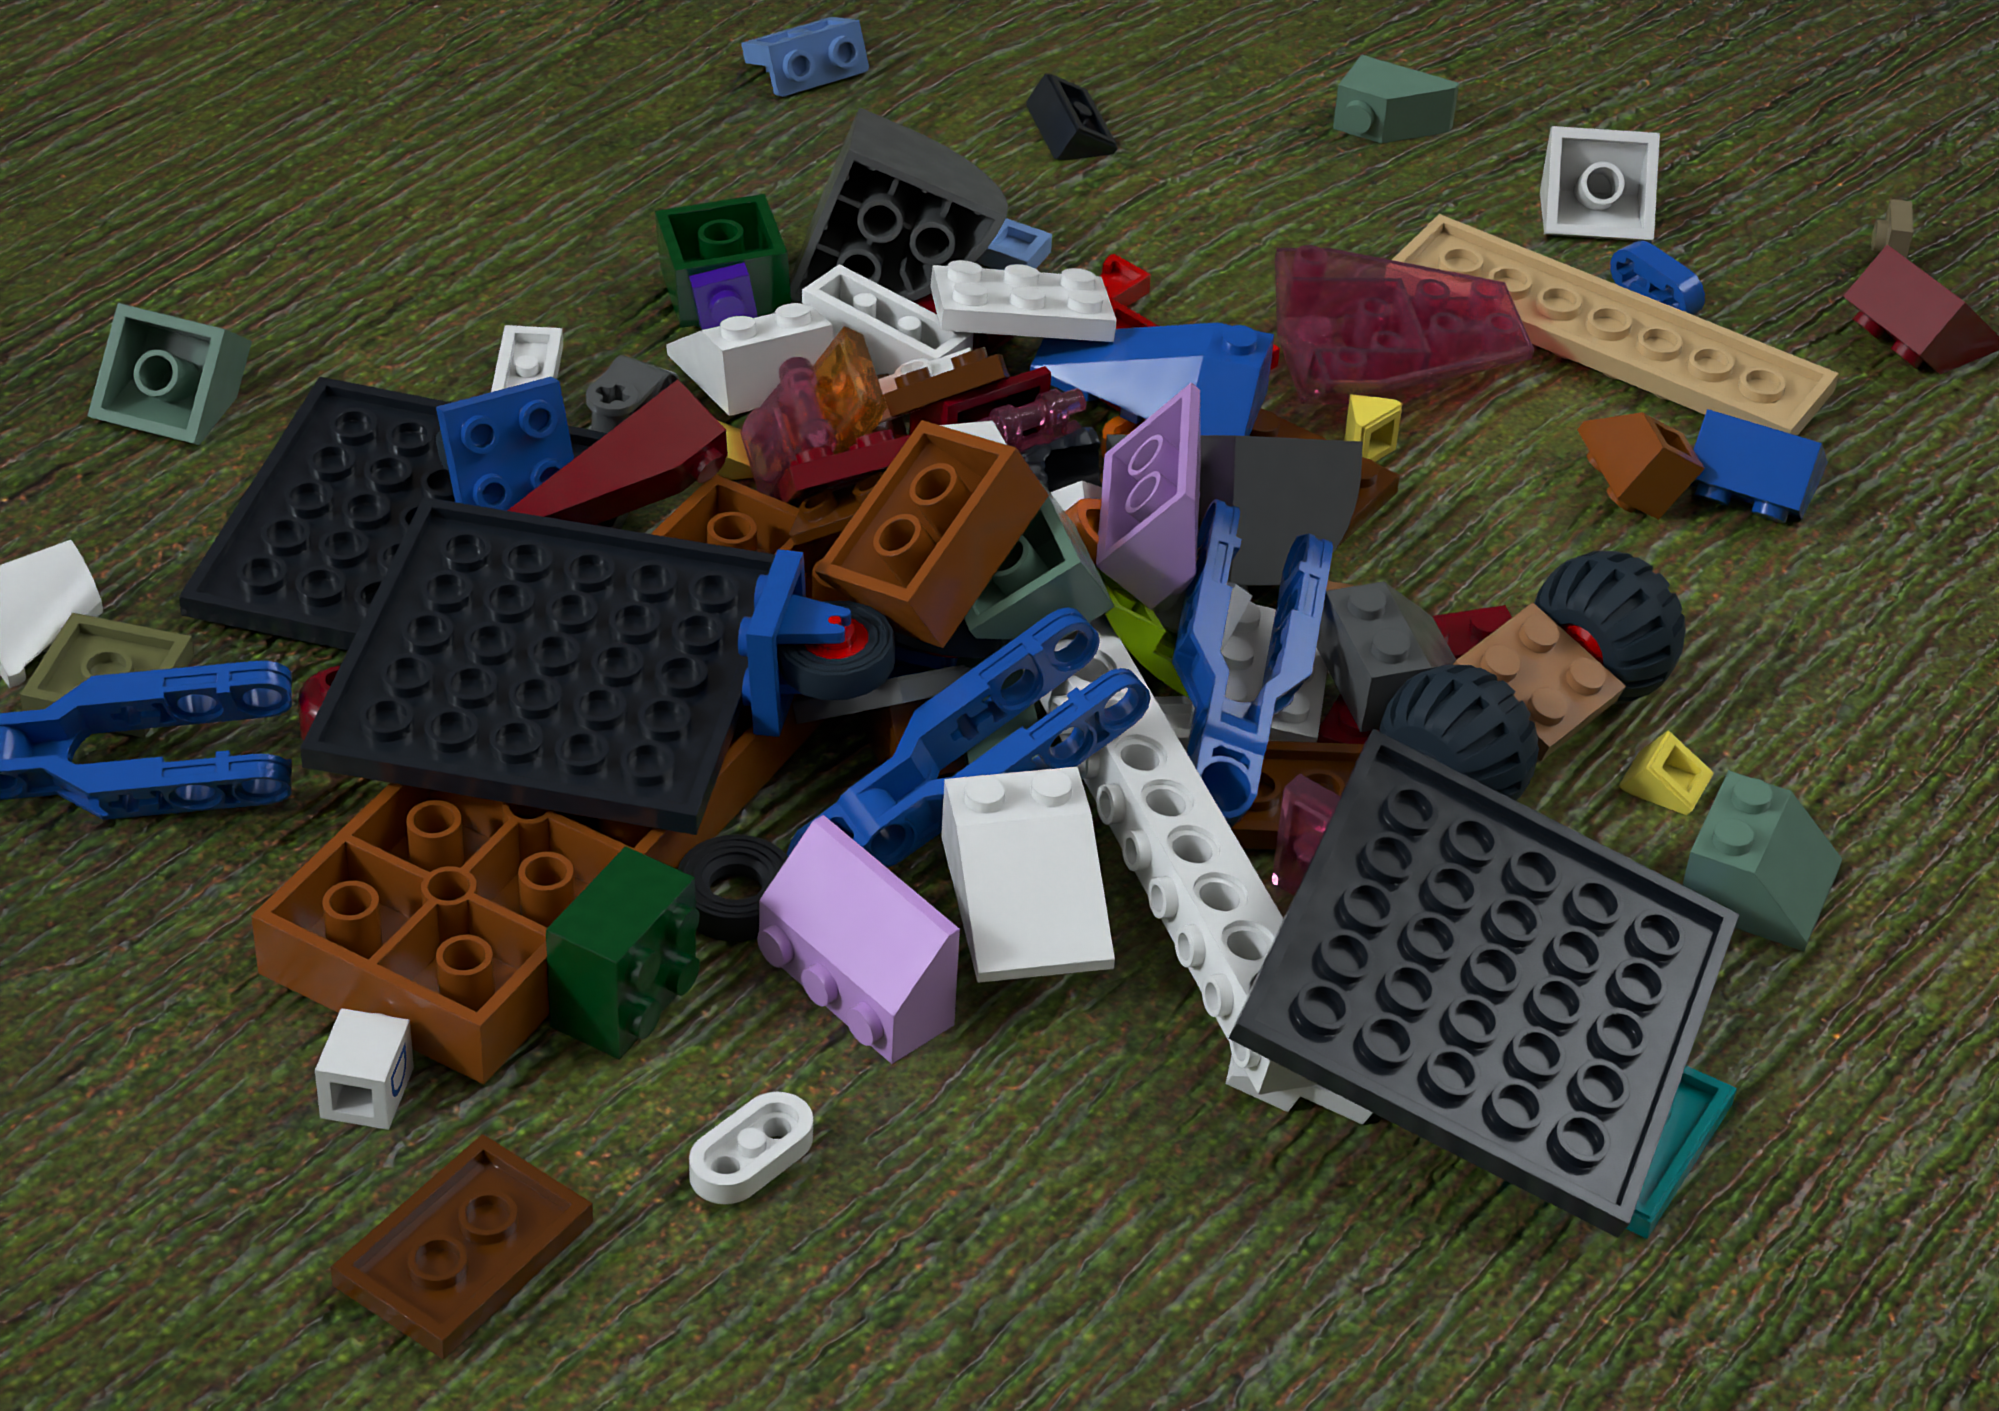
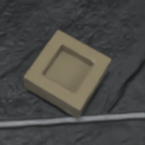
(1895, 229)

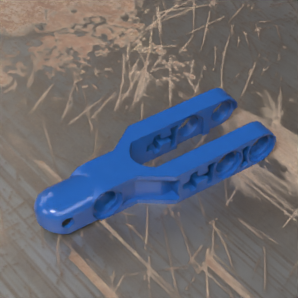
(1230, 735)
(41, 743)
(902, 799)

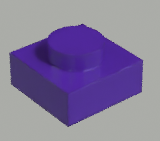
(722, 295)

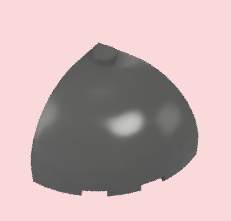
(898, 210)
(1281, 492)

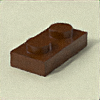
(920, 390)

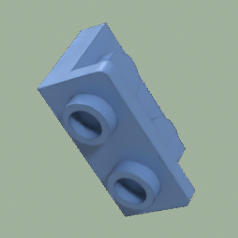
(810, 54)

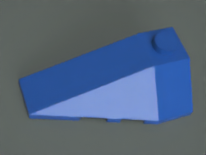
(1157, 362)

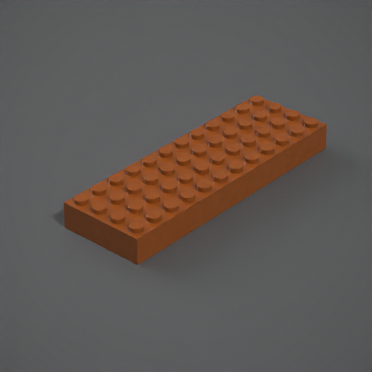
(446, 898)

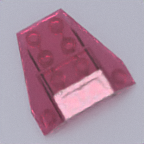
(1387, 324)

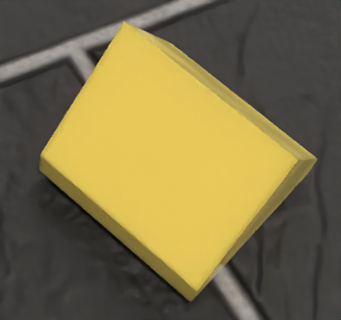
(1374, 423)

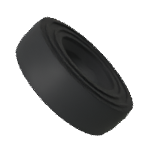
(725, 857)

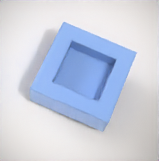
(1017, 245)

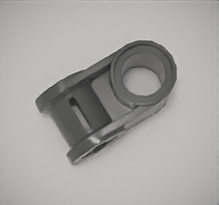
(624, 390)

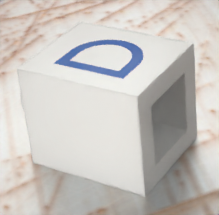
(364, 1068)

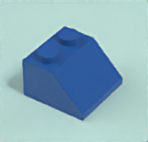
(1757, 467)

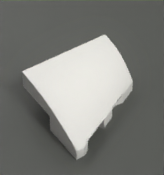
(37, 601)

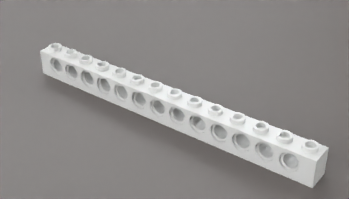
(1177, 847)

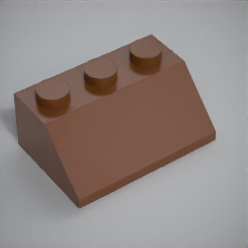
(934, 530)

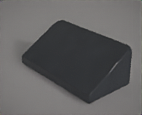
(1069, 120)

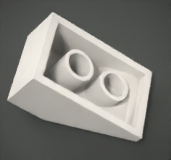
(743, 355)
(1026, 874)

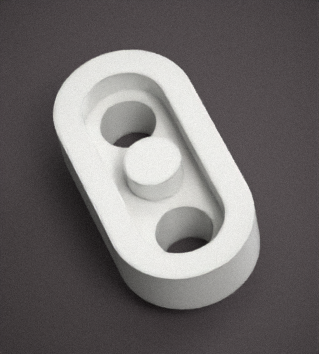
(741, 1156)

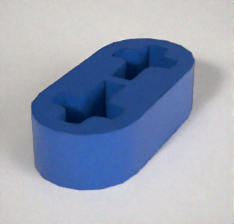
(1657, 276)

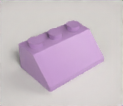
(1153, 502)
(861, 942)

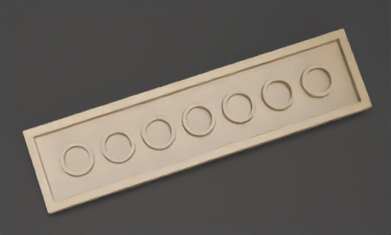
(1632, 334)

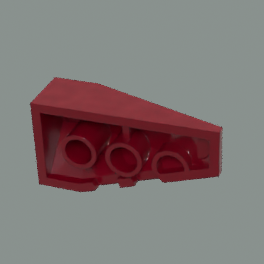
(636, 463)

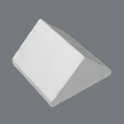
(1600, 184)

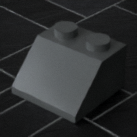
(1375, 644)

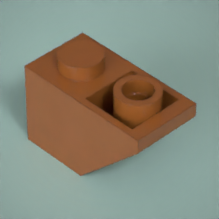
(1641, 461)

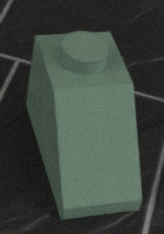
(1393, 102)

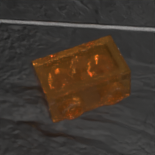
(848, 389)

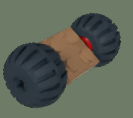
(1590, 640)

